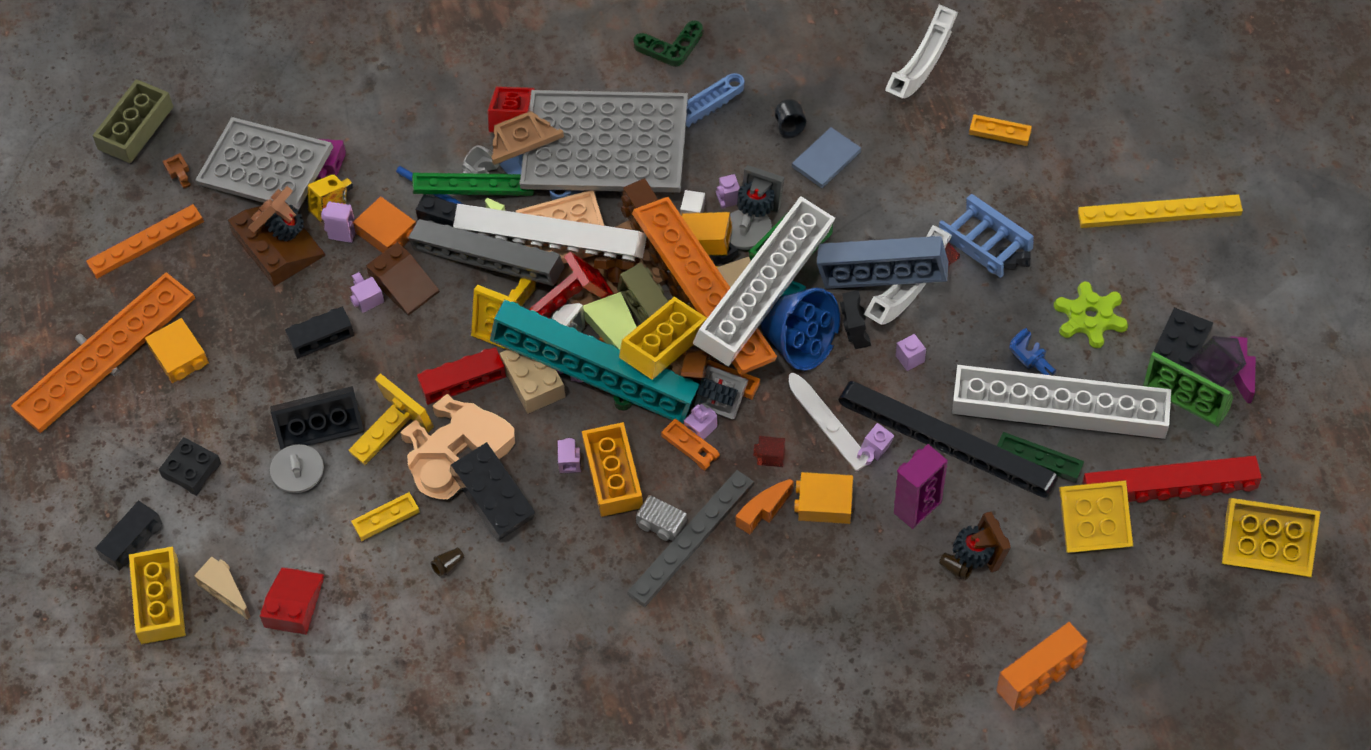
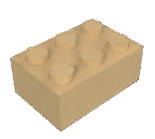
(532, 381)

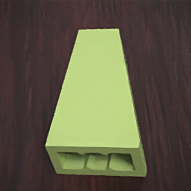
(610, 318)

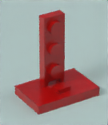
(583, 276)

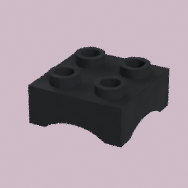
(854, 319)
(189, 465)

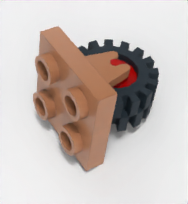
(278, 216)

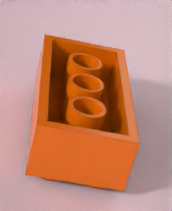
(1042, 666)

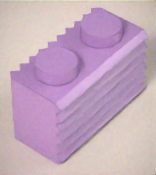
(339, 221)

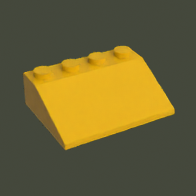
(1270, 537)

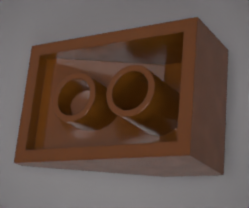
(402, 278)

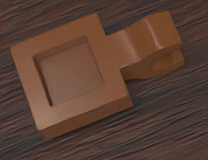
(178, 168)

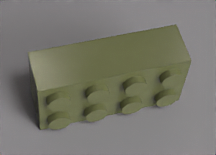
(133, 121)

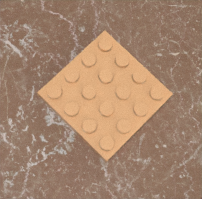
(577, 207)

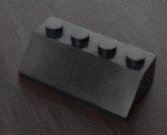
(317, 418)

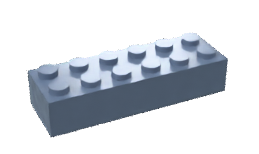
(883, 262)

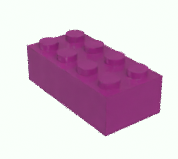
(920, 486)

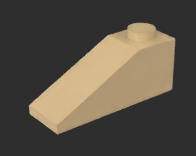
(218, 581)

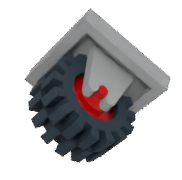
(721, 392)

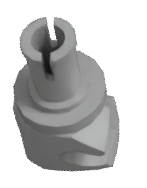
(479, 161)

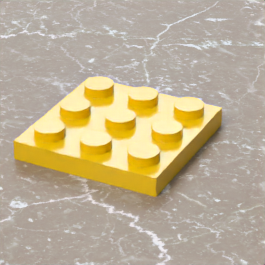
(1096, 516)

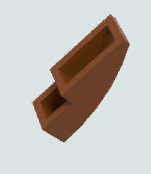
(695, 363)

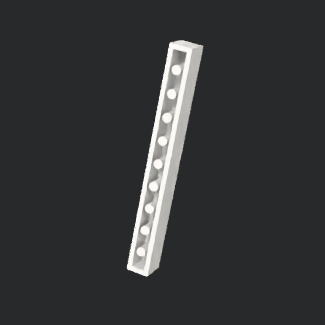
(551, 231)

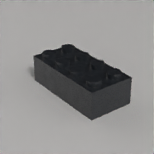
(492, 491)

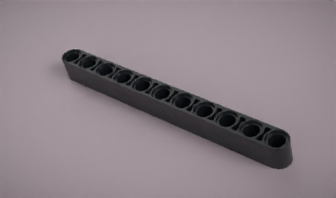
(948, 439)

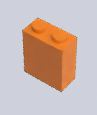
(384, 225)

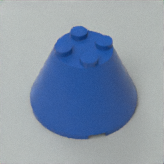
(803, 327)

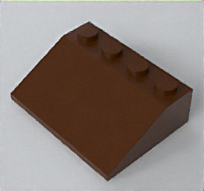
(273, 256)

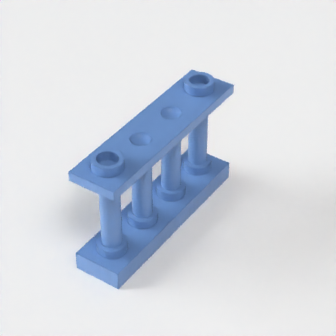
(992, 219)

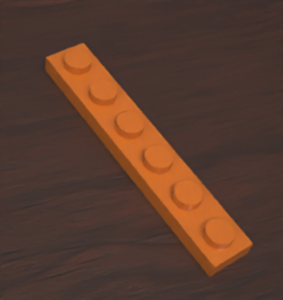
(144, 241)

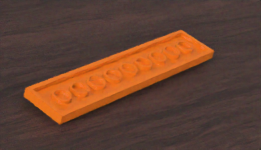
(695, 272)
(102, 352)

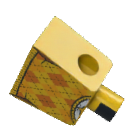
(327, 190)

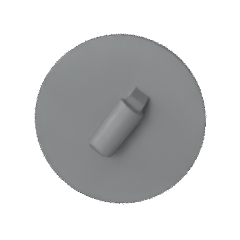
(748, 230)
(296, 468)

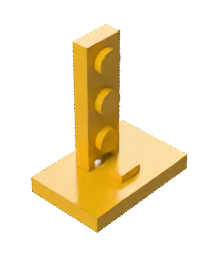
(488, 302)
(390, 422)

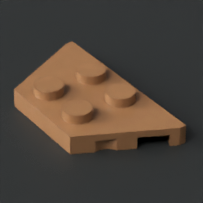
(522, 135)

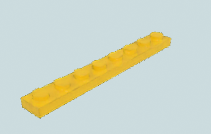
(1160, 211)

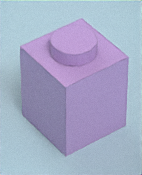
(910, 352)

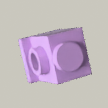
(727, 191)
(568, 456)

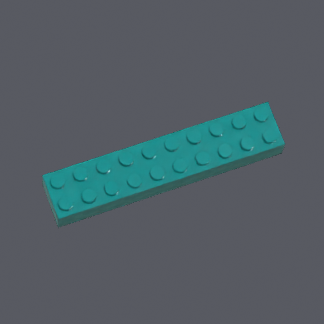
(590, 361)

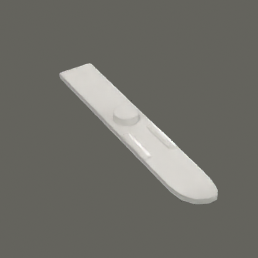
(827, 421)

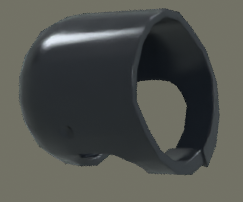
(790, 111)

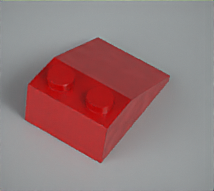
(508, 104)
(291, 600)

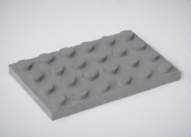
(260, 159)

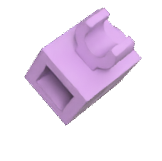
(365, 293)
(701, 421)
(875, 443)

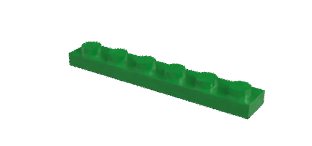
(468, 184)

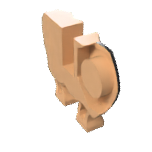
(435, 453)

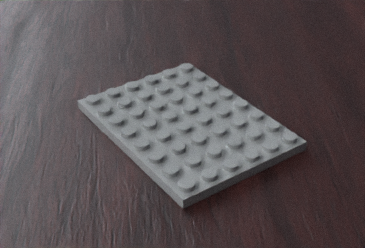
(608, 141)

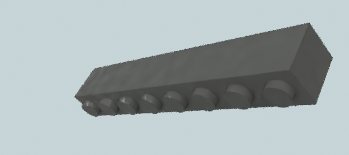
(486, 252)

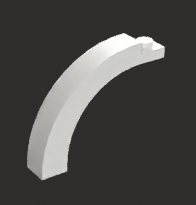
(921, 64)
(898, 297)

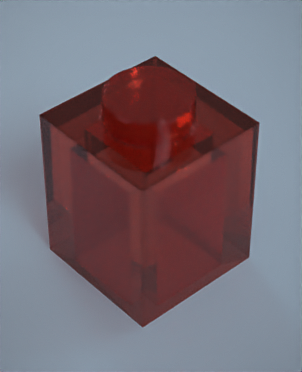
(770, 451)

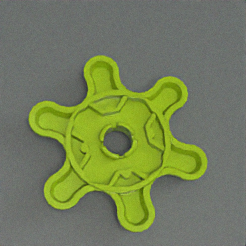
(1091, 326)

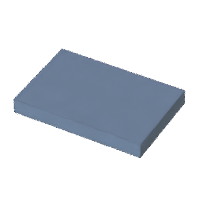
(826, 157)

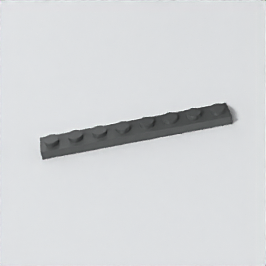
(690, 538)

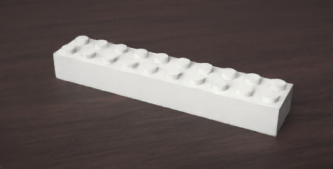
(763, 281)
(1062, 401)

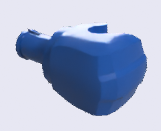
(1031, 358)

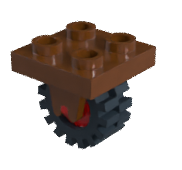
(982, 544)

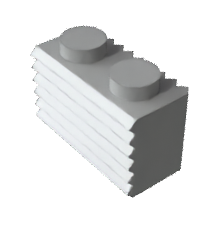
(661, 518)

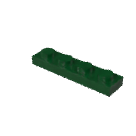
(1057, 462)

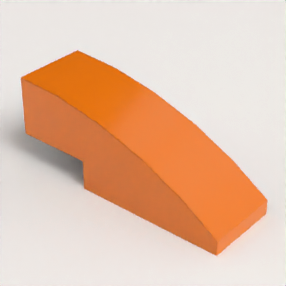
(764, 506)

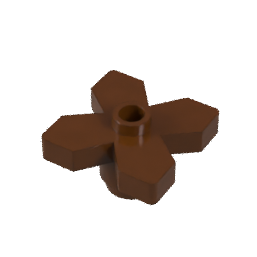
(614, 266)

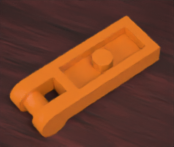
(690, 444)

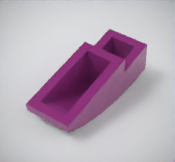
(1246, 376)

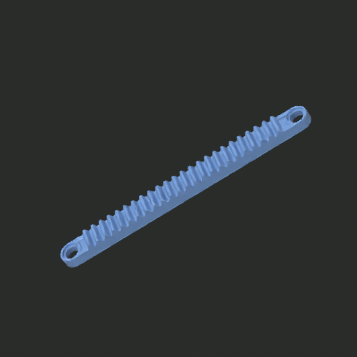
(697, 107)

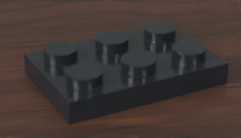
(1183, 337)

